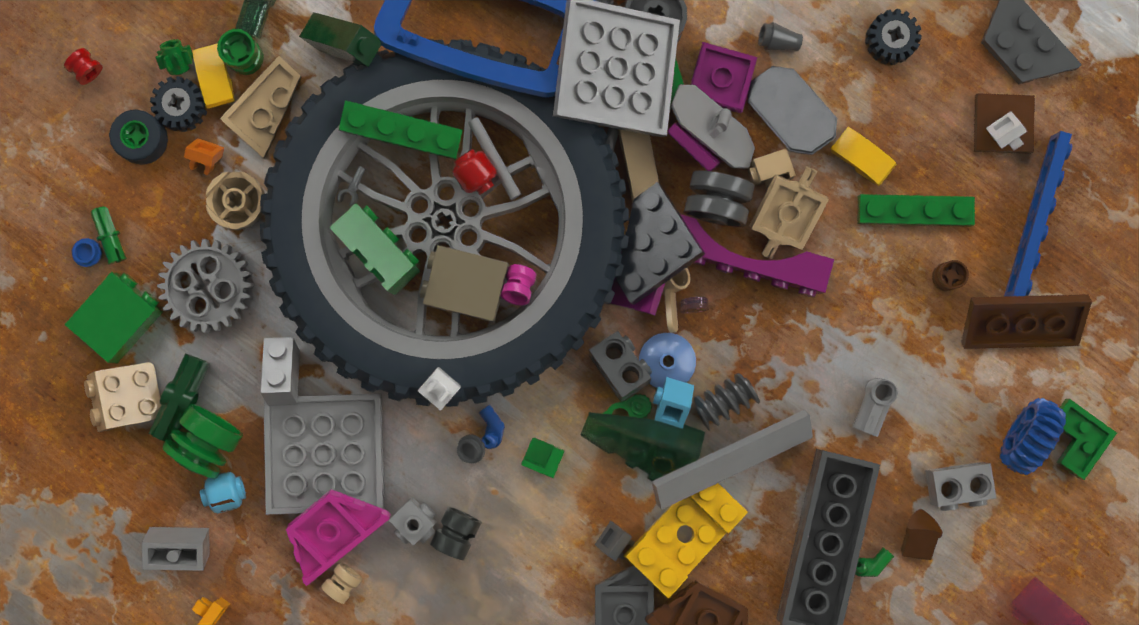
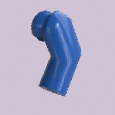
(494, 429)

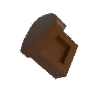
(921, 536)

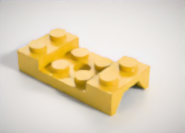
(669, 561)

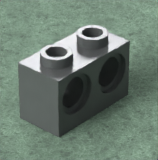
(614, 369)

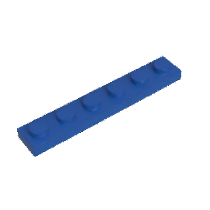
(1042, 205)

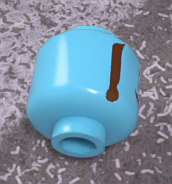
(223, 492)

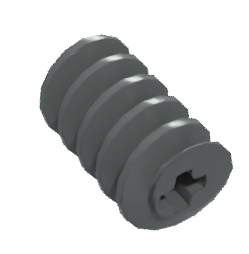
(725, 400)

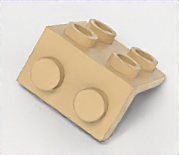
(123, 396)

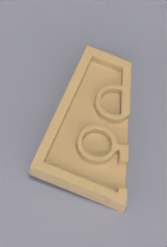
(263, 106)

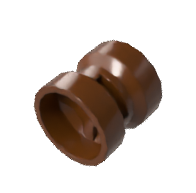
(955, 273)

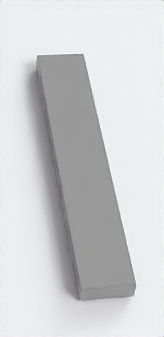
(732, 459)

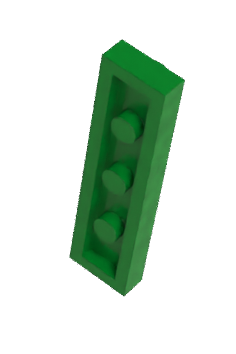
(400, 130)
(916, 210)

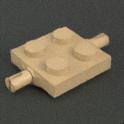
(789, 212)

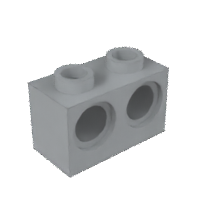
(960, 479)

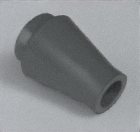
(779, 38)

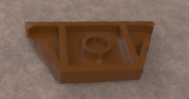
(699, 606)

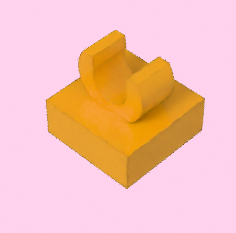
(210, 611)

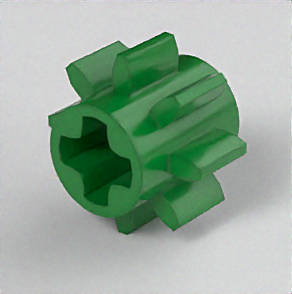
(174, 57)

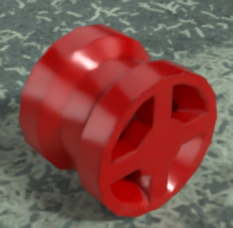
(83, 66)

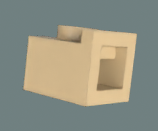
(765, 167)

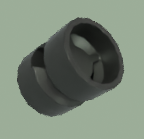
(455, 533)

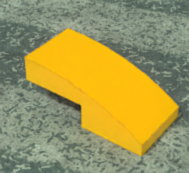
(213, 77)
(864, 156)

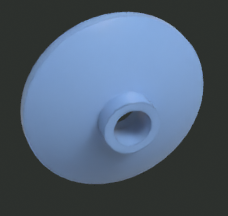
(672, 345)

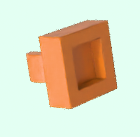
(205, 153)

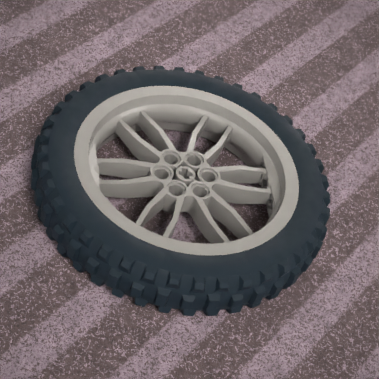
(321, 286)

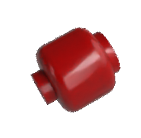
(474, 172)

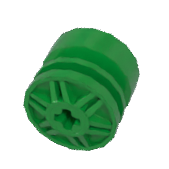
(200, 445)

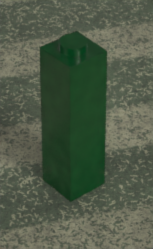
(341, 39)

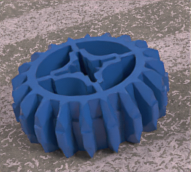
(1032, 436)

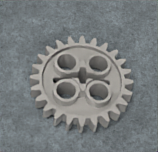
(183, 300)

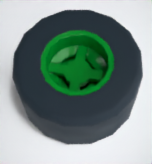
(131, 129)

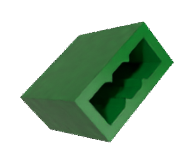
(114, 317)

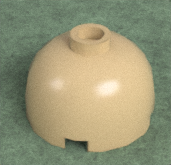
(234, 200)

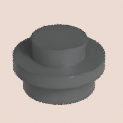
(471, 449)

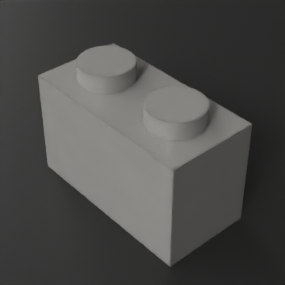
(280, 371)
(175, 548)

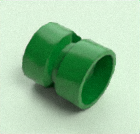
(240, 52)

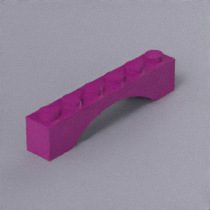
(804, 271)

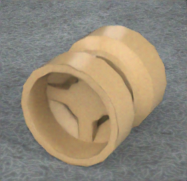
(341, 583)

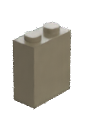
(464, 283)

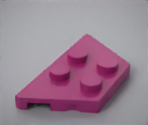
(331, 530)

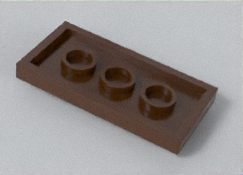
(1025, 321)

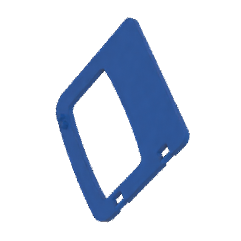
(533, 82)

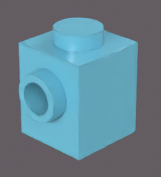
(673, 402)

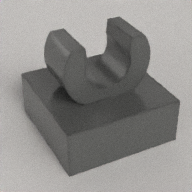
(613, 541)

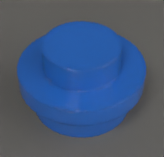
(86, 252)

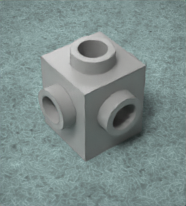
(403, 522)

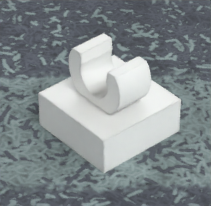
(1007, 131)
(439, 388)

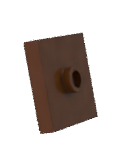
(993, 107)

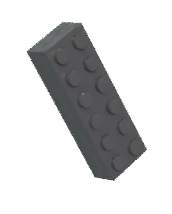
(828, 540)

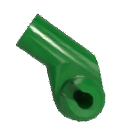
(873, 566)

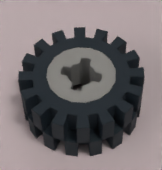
(886, 45)
(189, 104)

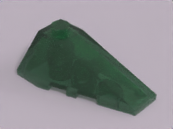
(645, 442)

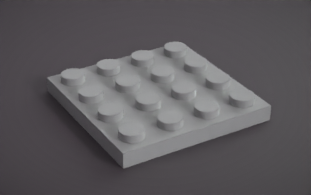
(616, 67)
(323, 447)

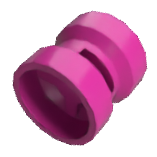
(518, 284)

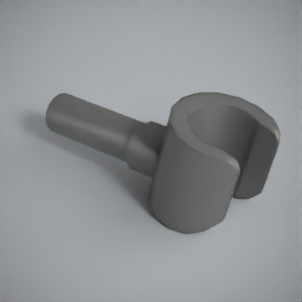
(352, 187)

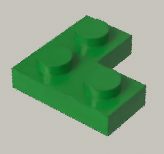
(1088, 442)

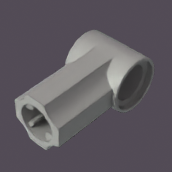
(874, 410)

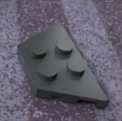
(1025, 43)
(624, 599)

